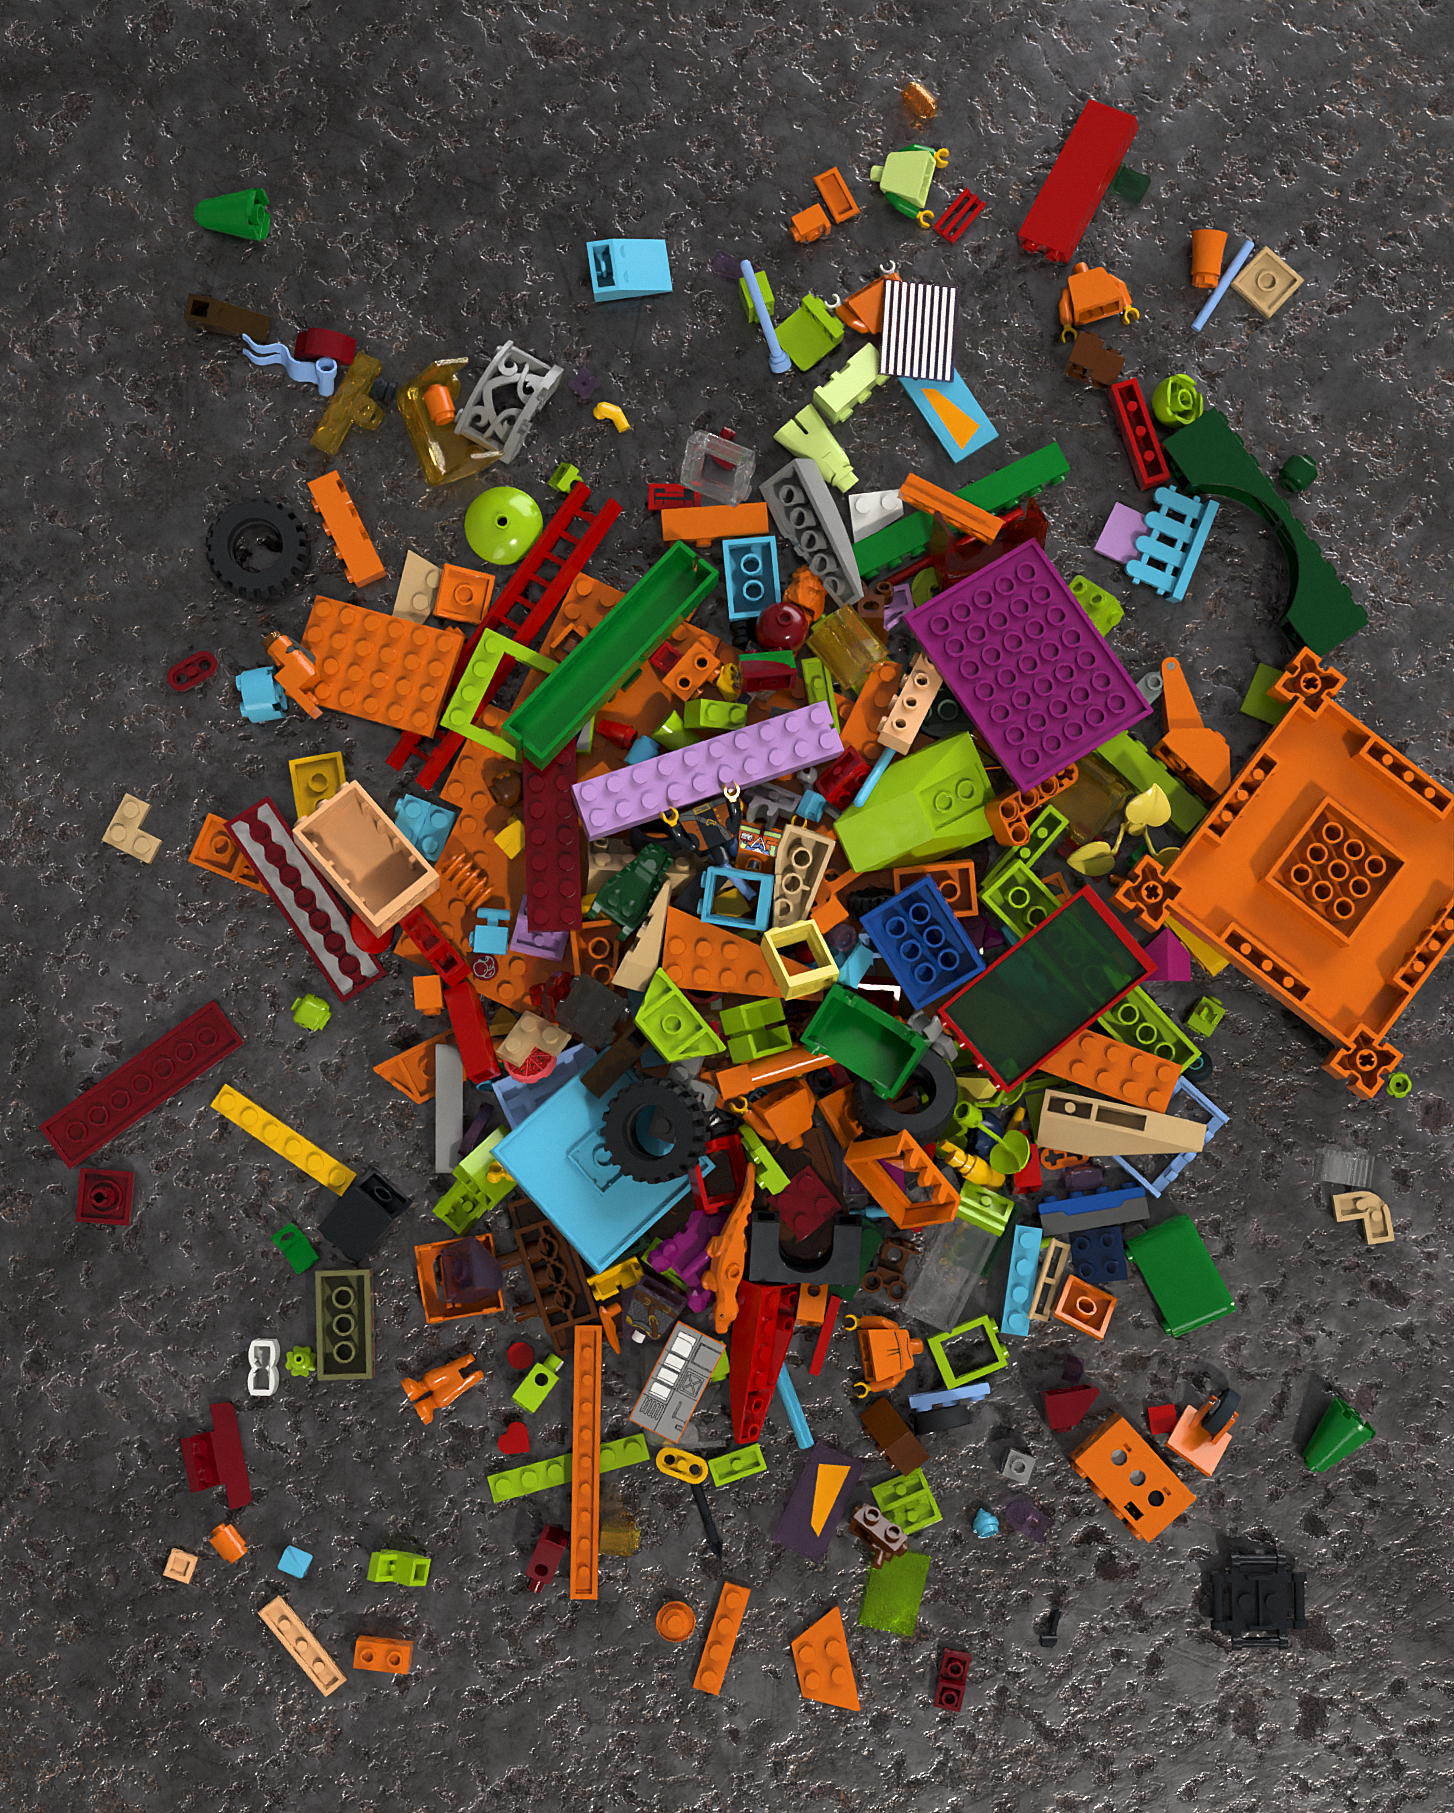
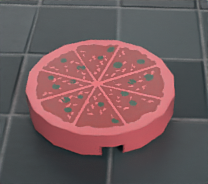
(536, 1066)

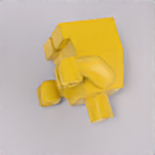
(512, 838)

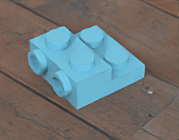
(424, 825)

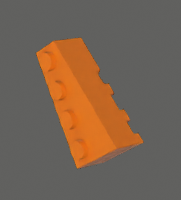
(597, 951)

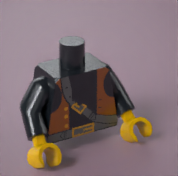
(708, 827)

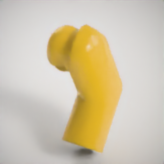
(613, 412)
(725, 681)

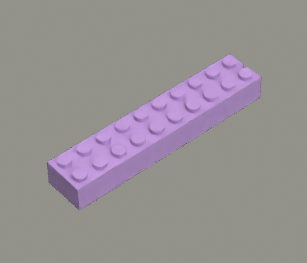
(700, 770)

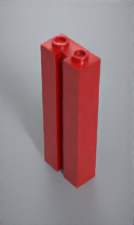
(1078, 181)

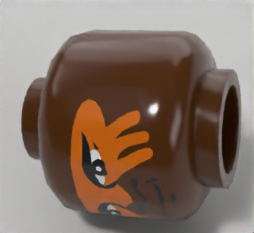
(507, 788)

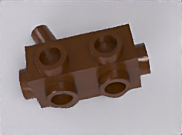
(878, 1534)

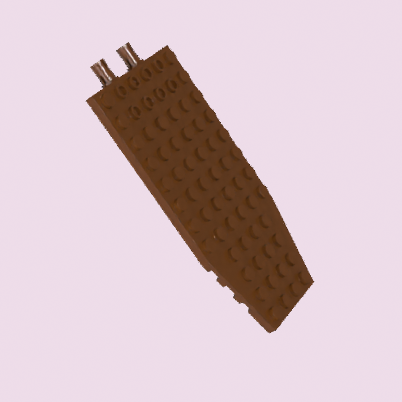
(561, 1273)

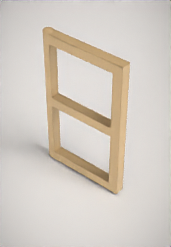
(1054, 1282)

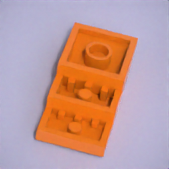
(220, 854)

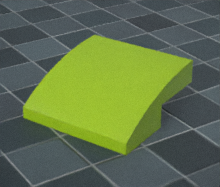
(908, 1502)

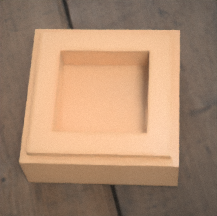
(180, 1565)

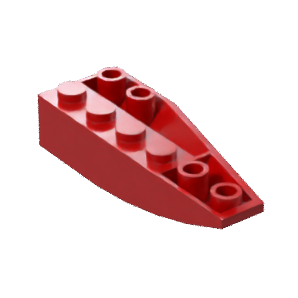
(758, 1351)

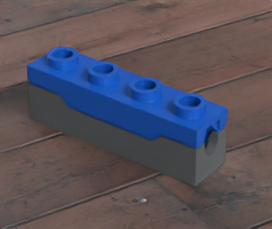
(1092, 1210)

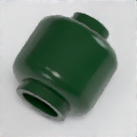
(1298, 473)

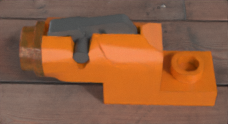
(296, 670)

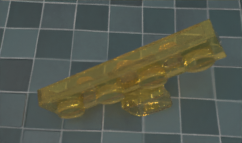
(350, 405)

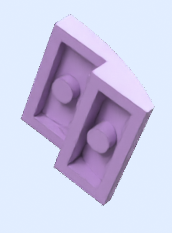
(543, 945)

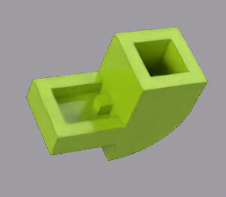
(398, 1567)

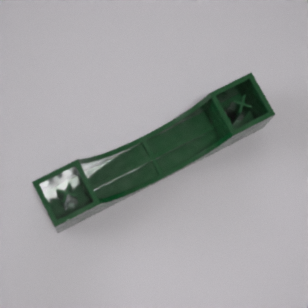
(1212, 461)

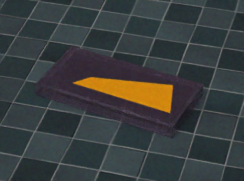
(818, 1502)

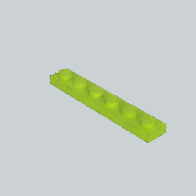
(559, 1468)

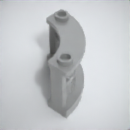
(543, 384)

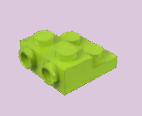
(767, 1171)

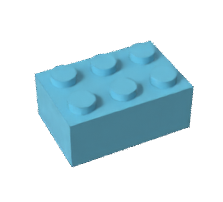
(750, 576)

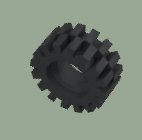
(865, 900)

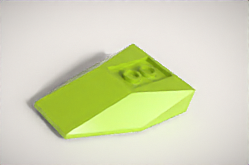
(920, 808)

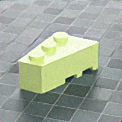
(849, 385)

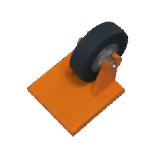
(1202, 1433)

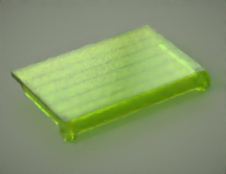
(895, 1594)

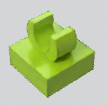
(563, 477)

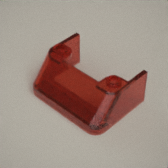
(958, 562)

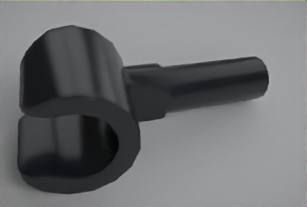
(1049, 1639)

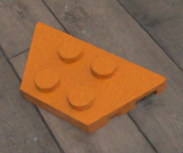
(415, 1069)
(825, 1663)

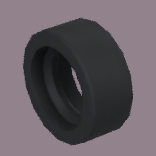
(639, 840)

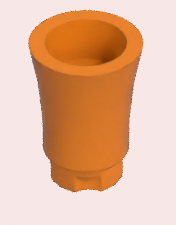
(1207, 257)

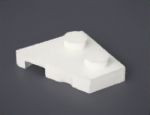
(873, 512)

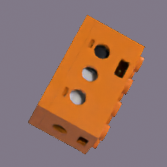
(1131, 1478)

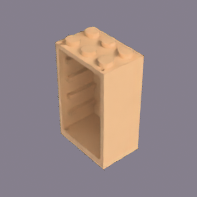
(365, 857)

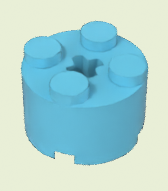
(261, 694)

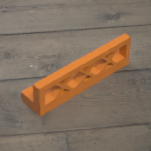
(952, 508)

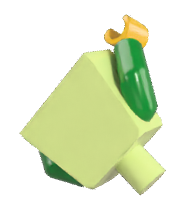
(908, 178)

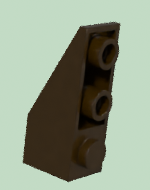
(225, 318)
(615, 1061)

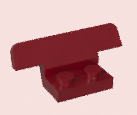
(218, 1457)

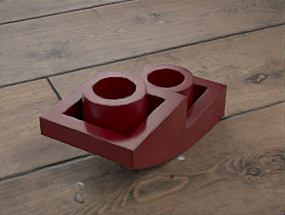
(952, 1680)

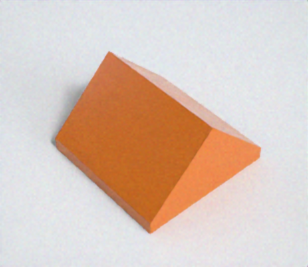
(1084, 1307)

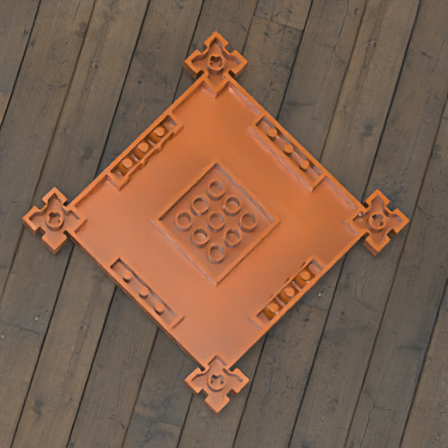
(1318, 874)

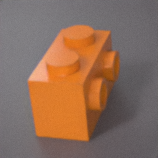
(692, 673)

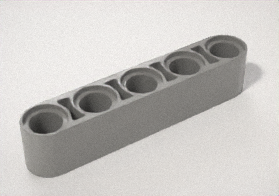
(448, 1107)

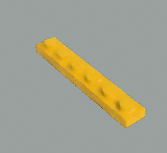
(283, 1140)

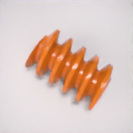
(467, 881)

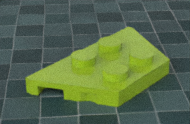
(673, 1023)

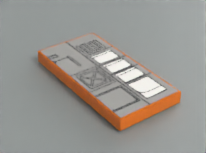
(677, 1382)

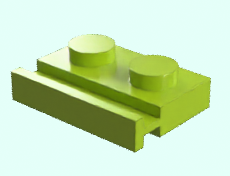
(984, 1208)

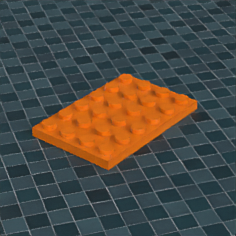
(380, 665)

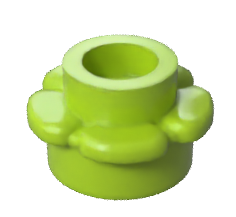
(1405, 1084)

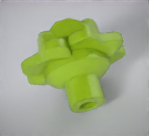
(301, 1361)

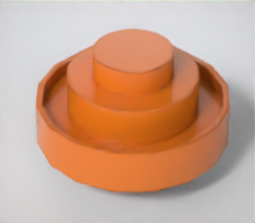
(675, 1621)

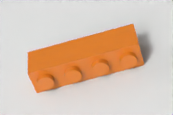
(714, 523)

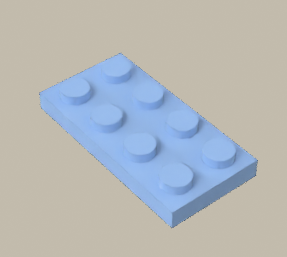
(522, 1099)

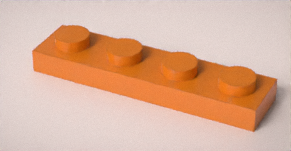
(721, 1638)

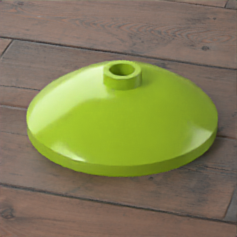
(503, 543)

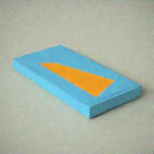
(951, 415)

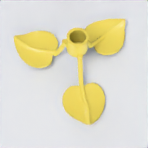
(1146, 808)

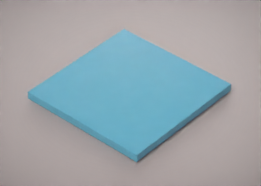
(569, 1175)

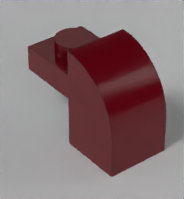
(325, 343)

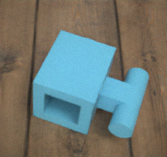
(491, 938)

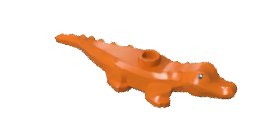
(728, 1257)

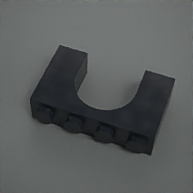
(836, 1266)

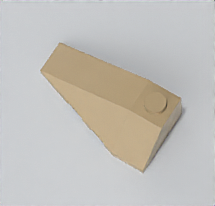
(798, 873)
(645, 955)

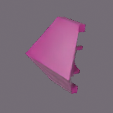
(1170, 958)

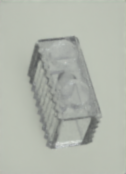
(1343, 1167)

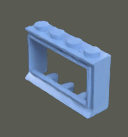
(1182, 1159)

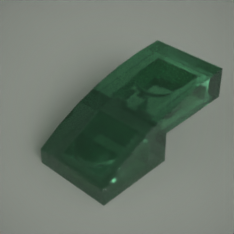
(1129, 183)

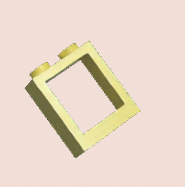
(805, 982)

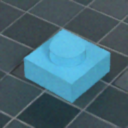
(812, 806)

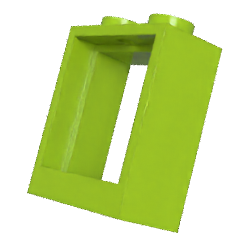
(942, 1363)

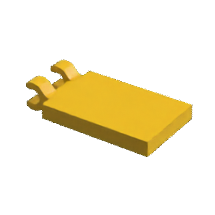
(316, 780)

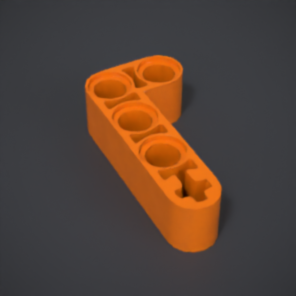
(1014, 808)

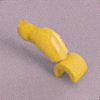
(972, 1167)

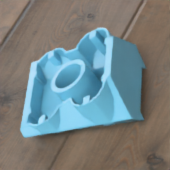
(850, 963)

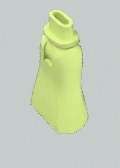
(810, 439)

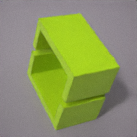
(748, 1032)

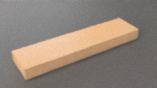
(302, 1645)

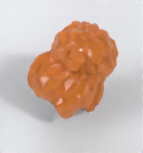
(806, 592)

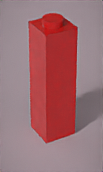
(472, 1032)

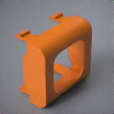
(433, 1307)

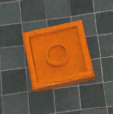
(463, 595)

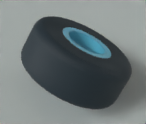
(1202, 1072)

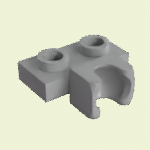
(769, 802)
(932, 1030)

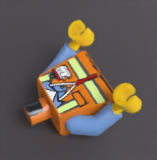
(756, 847)

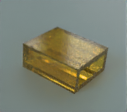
(848, 647)

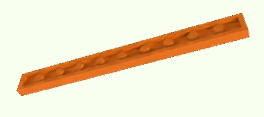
(586, 1461)

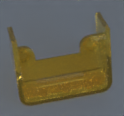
(439, 450)

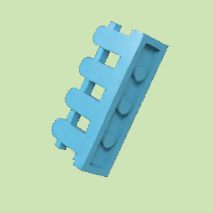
(1182, 533)

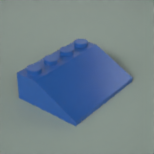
(923, 942)

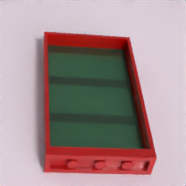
(1046, 989)

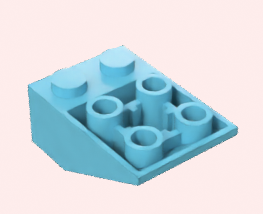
(628, 268)

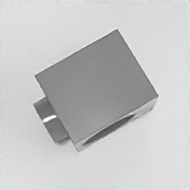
(1017, 1465)

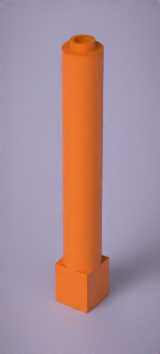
(770, 1069)

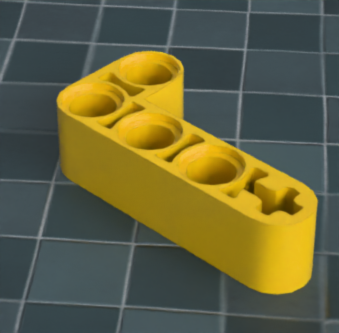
(1204, 956)

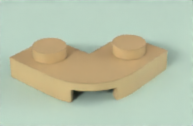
(1370, 1208)

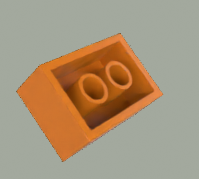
(952, 877)

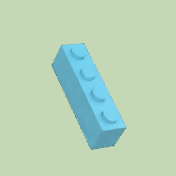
(1020, 1279)

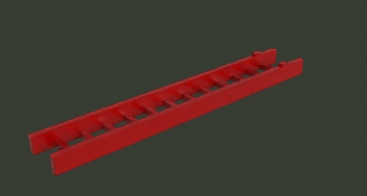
(525, 634)

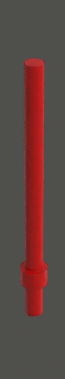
(967, 539)

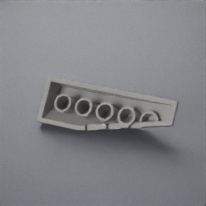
(814, 526)

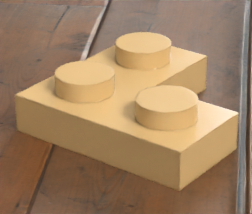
(125, 830)
(529, 1033)

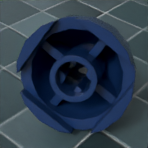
(978, 1141)

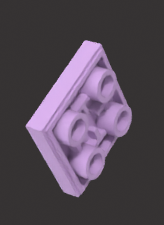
(1120, 533)

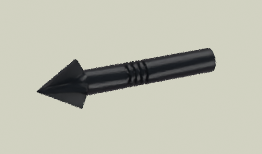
(715, 1544)

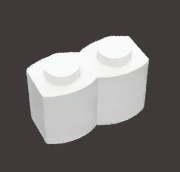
(263, 1358)

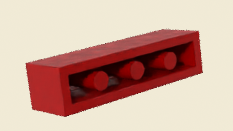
(1138, 434)

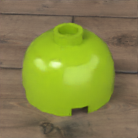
(1177, 402)

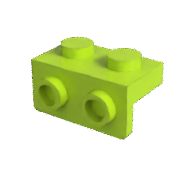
(459, 1208)

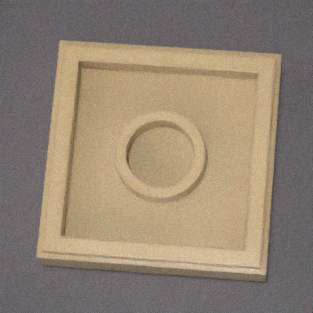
(1266, 282)

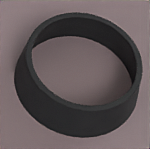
(941, 1420)

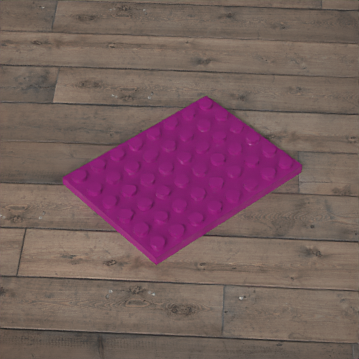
(1027, 665)

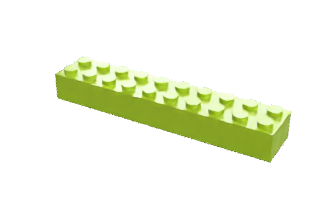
(1023, 902)

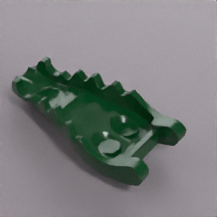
(631, 892)

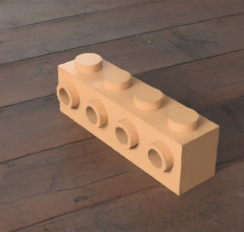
(911, 705)

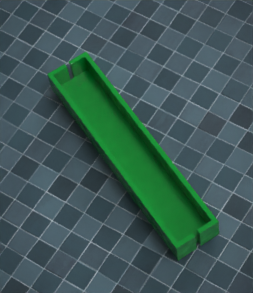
(609, 655)

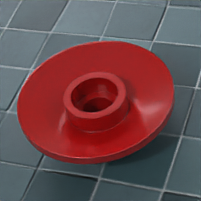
(366, 940)

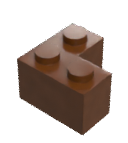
(1092, 363)
(893, 1437)

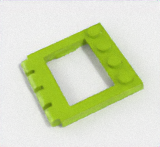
(475, 682)

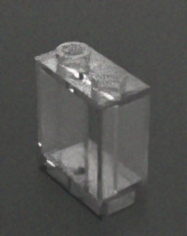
(693, 463)

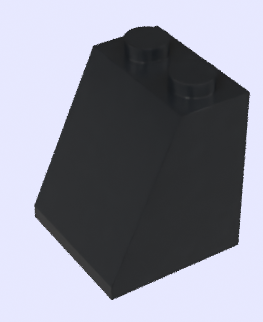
(364, 1215)

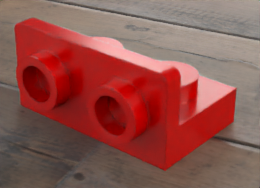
(844, 779)

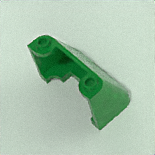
(865, 1040)
(1180, 1275)

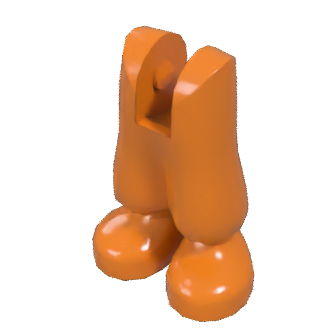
(444, 1382)

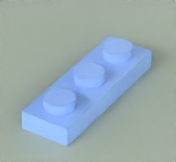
(924, 1401)

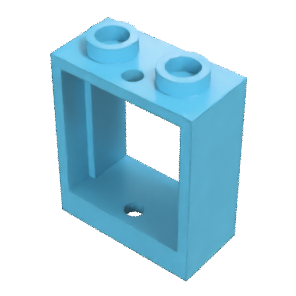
(764, 902)

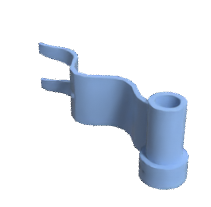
(320, 372)

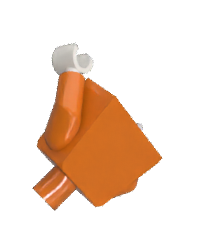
(864, 308)

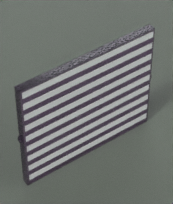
(918, 331)

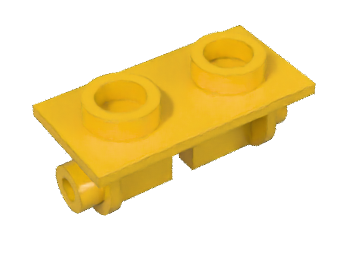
(624, 1273)

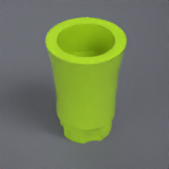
(672, 734)

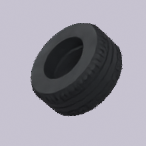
(881, 1121)

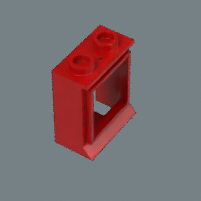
(738, 1167)

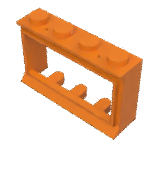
(862, 1162)

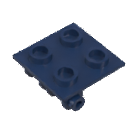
(1099, 1255)

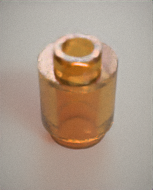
(920, 100)

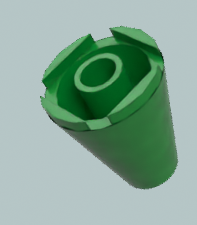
(236, 214)
(1336, 1436)

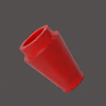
(618, 733)

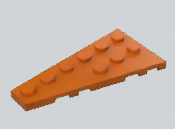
(718, 961)

